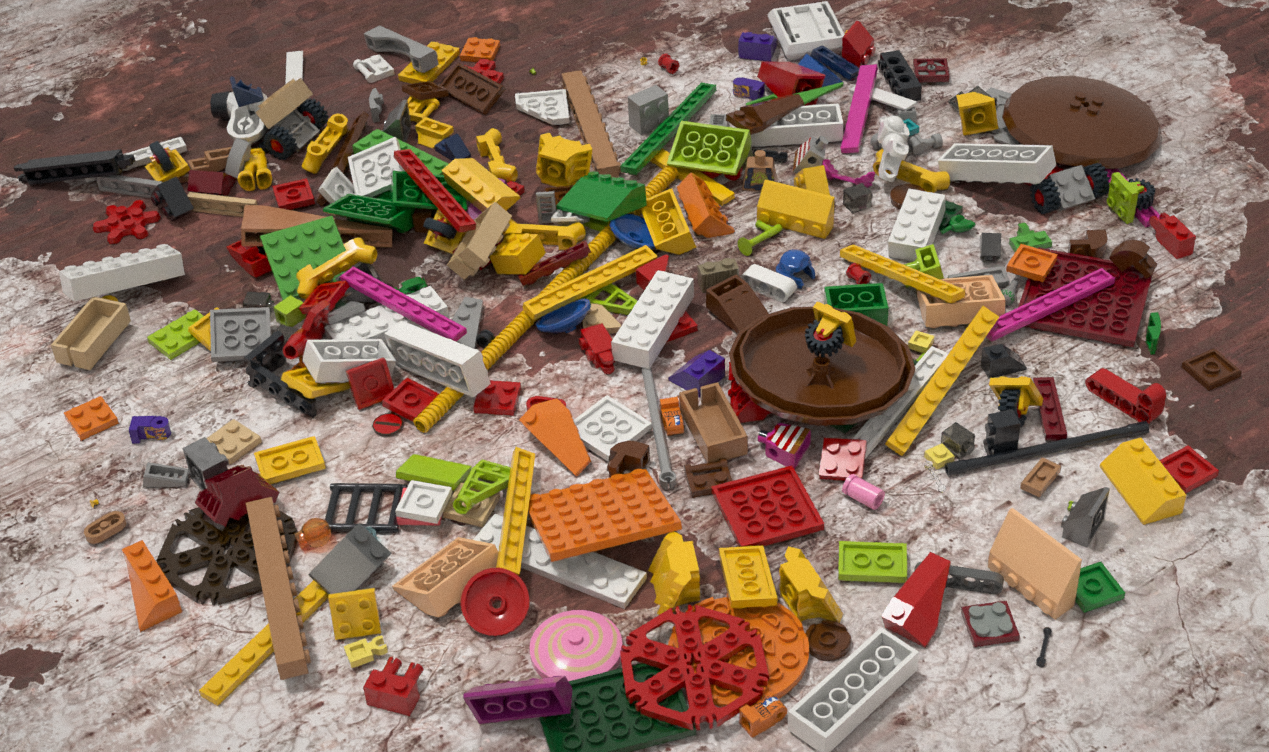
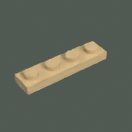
(219, 204)

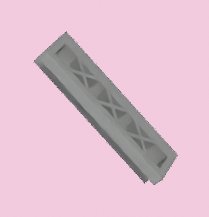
(127, 185)

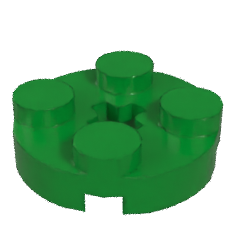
(412, 285)

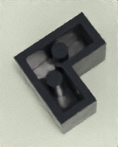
(172, 199)

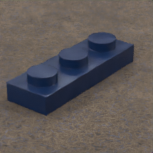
(835, 62)

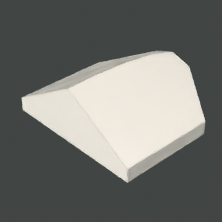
(564, 218)

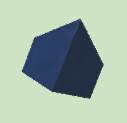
(245, 94)

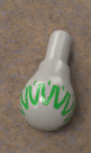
(1009, 292)

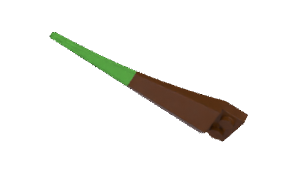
(763, 114)

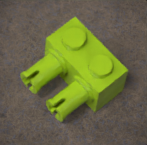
(927, 262)

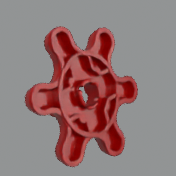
(126, 221)

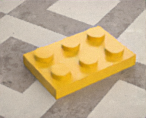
(304, 382)
(290, 460)

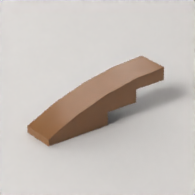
(214, 161)

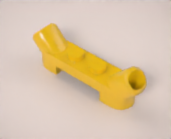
(324, 144)
(488, 146)
(916, 175)
(550, 235)
(355, 252)

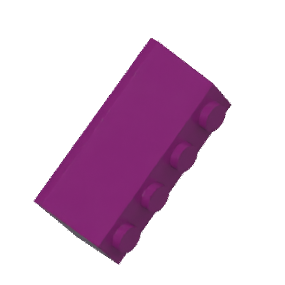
(520, 699)

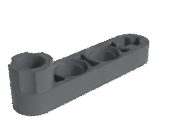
(960, 573)

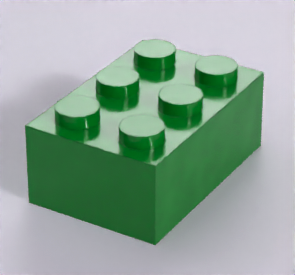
(860, 298)

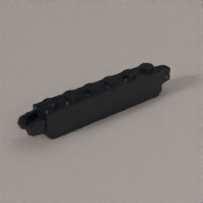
(74, 166)

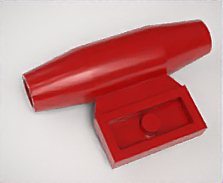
(311, 330)

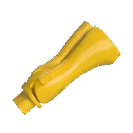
(258, 164)

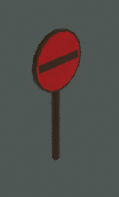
(387, 424)

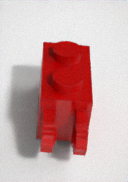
(1173, 235)
(598, 347)

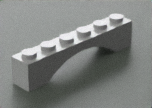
(383, 39)

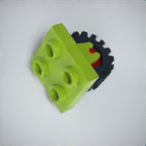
(1128, 195)

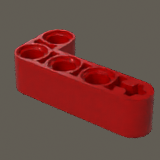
(1126, 397)

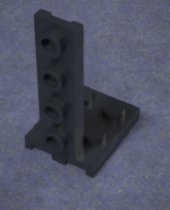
(261, 365)

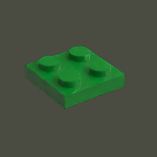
(1097, 588)

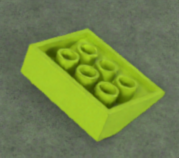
(710, 148)

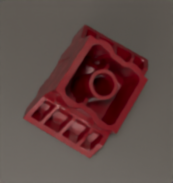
(230, 491)

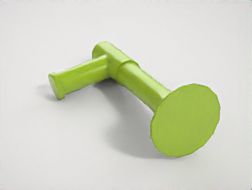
(745, 246)

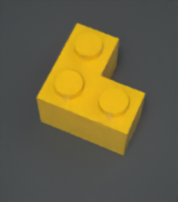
(812, 179)

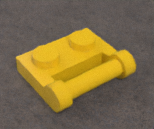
(415, 107)

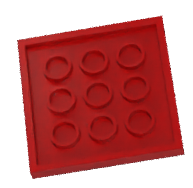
(767, 508)

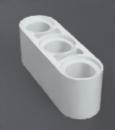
(769, 283)

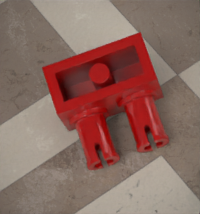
(391, 691)

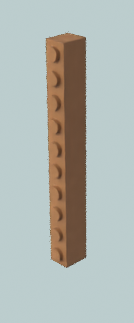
(590, 123)
(277, 589)

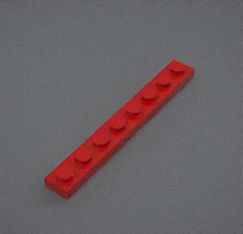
(435, 190)

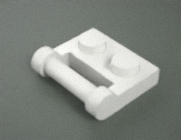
(378, 66)

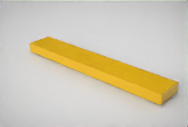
(720, 193)

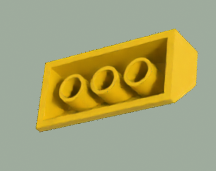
(478, 184)
(796, 209)
(667, 223)
(1143, 482)

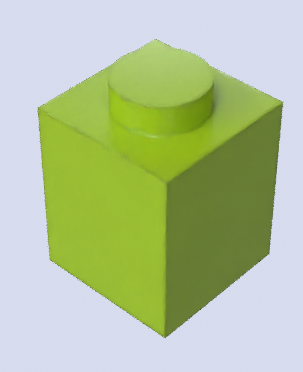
(288, 312)

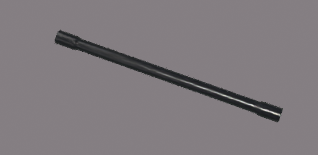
(964, 465)

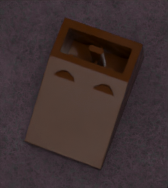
(734, 303)

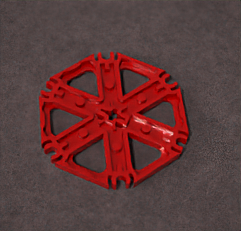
(679, 673)

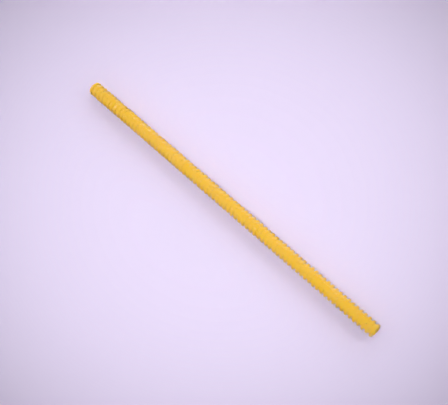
(523, 321)

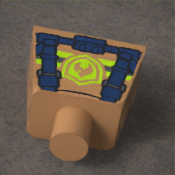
(757, 171)

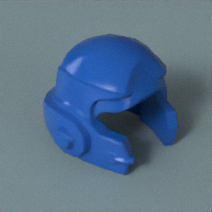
(794, 262)

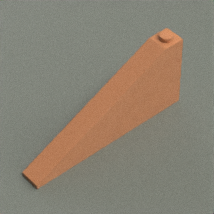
(265, 219)

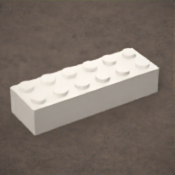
(801, 124)
(998, 162)
(121, 272)
(652, 319)
(378, 320)
(438, 358)
(853, 691)

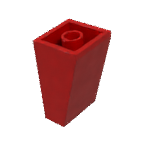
(789, 78)

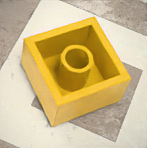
(517, 253)

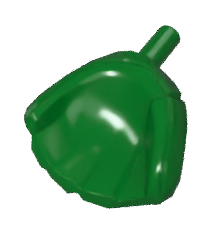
(958, 224)

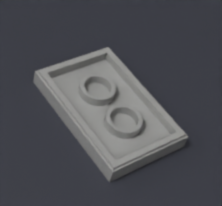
(343, 310)

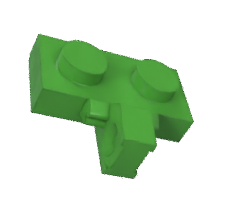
(1029, 238)

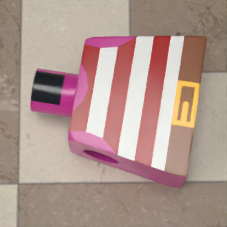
(786, 443)

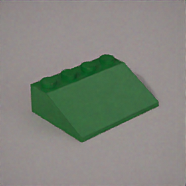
(408, 194)
(603, 197)
(372, 212)

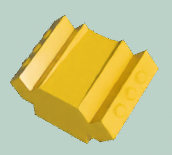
(562, 160)
(675, 573)
(805, 590)

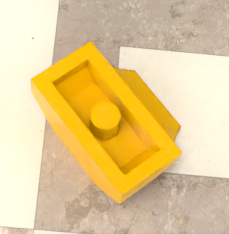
(432, 132)

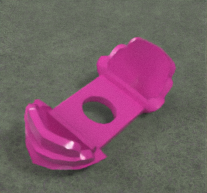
(832, 173)

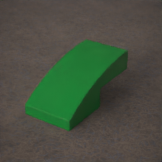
(1153, 332)

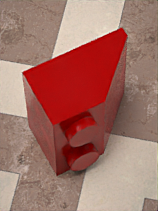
(857, 45)

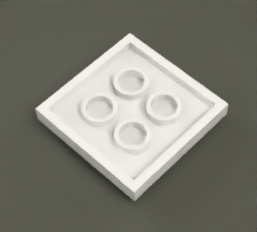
(373, 168)
(608, 425)

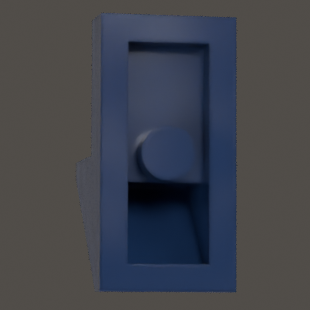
(453, 148)

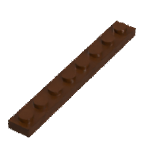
(347, 150)

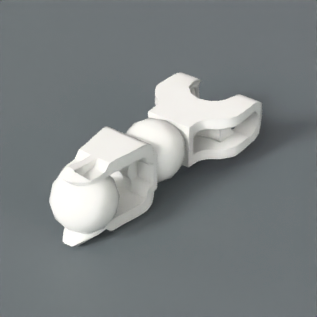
(892, 136)

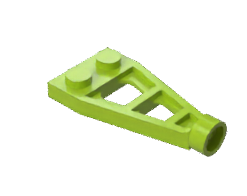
(608, 304)
(486, 471)

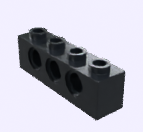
(900, 75)

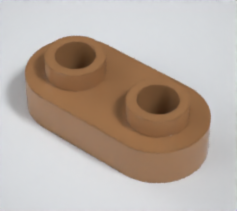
(105, 527)

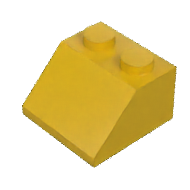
(977, 113)

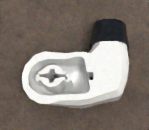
(243, 120)

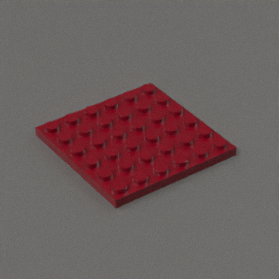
(1104, 316)

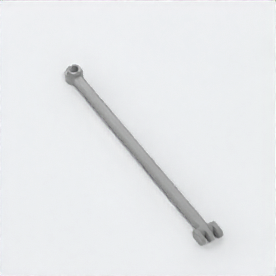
(666, 475)

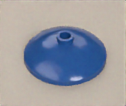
(632, 231)
(565, 317)

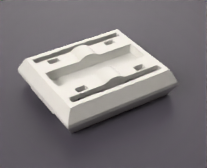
(806, 28)

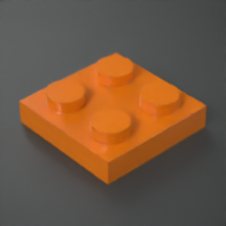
(479, 49)
(1031, 263)
(91, 418)

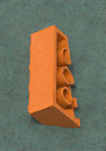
(702, 208)
(150, 589)

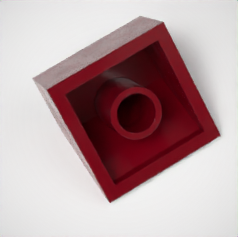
(210, 182)

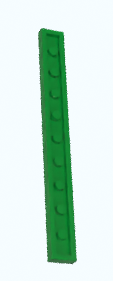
(667, 129)

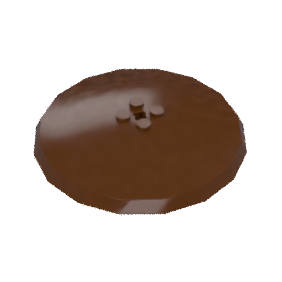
(1083, 121)
(843, 389)

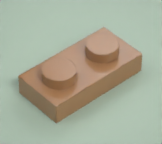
(1040, 477)

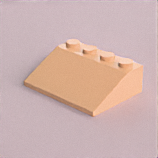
(978, 292)
(1035, 564)
(442, 578)

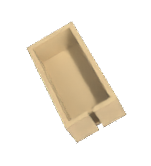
(283, 102)
(480, 243)
(91, 333)

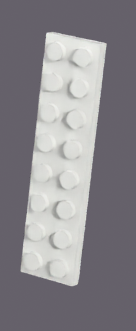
(585, 572)

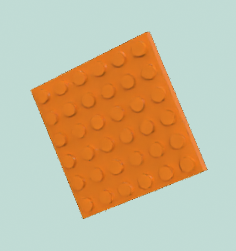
(601, 514)

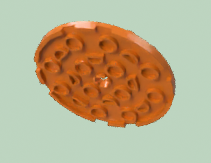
(782, 641)

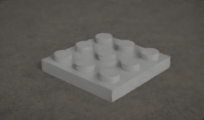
(237, 332)

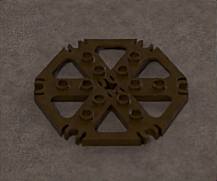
(213, 555)

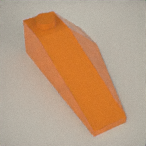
(554, 427)

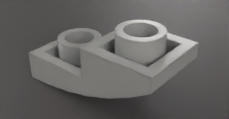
(375, 102)
(238, 154)

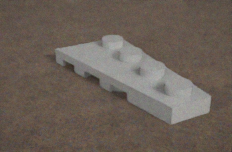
(469, 316)

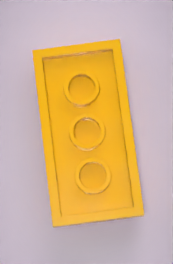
(446, 56)
(747, 577)

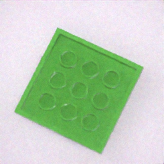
(298, 247)

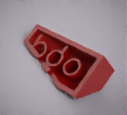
(742, 405)
(917, 604)

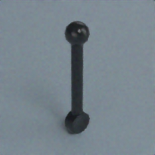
(1040, 661)

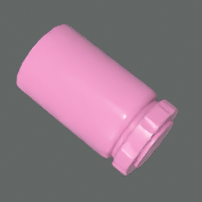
(863, 491)

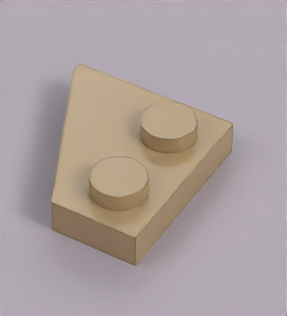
(599, 315)

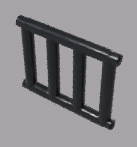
(356, 489)

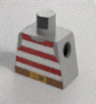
(810, 153)

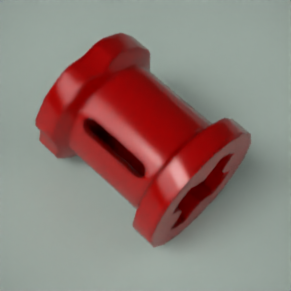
(671, 65)
(858, 274)

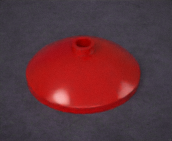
(486, 589)

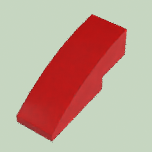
(249, 259)

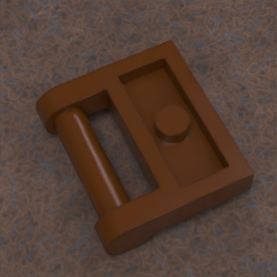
(701, 484)

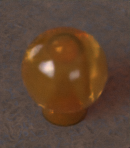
(314, 533)

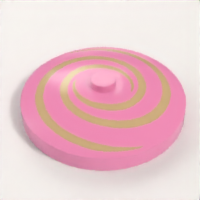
(575, 645)

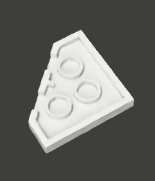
(545, 105)

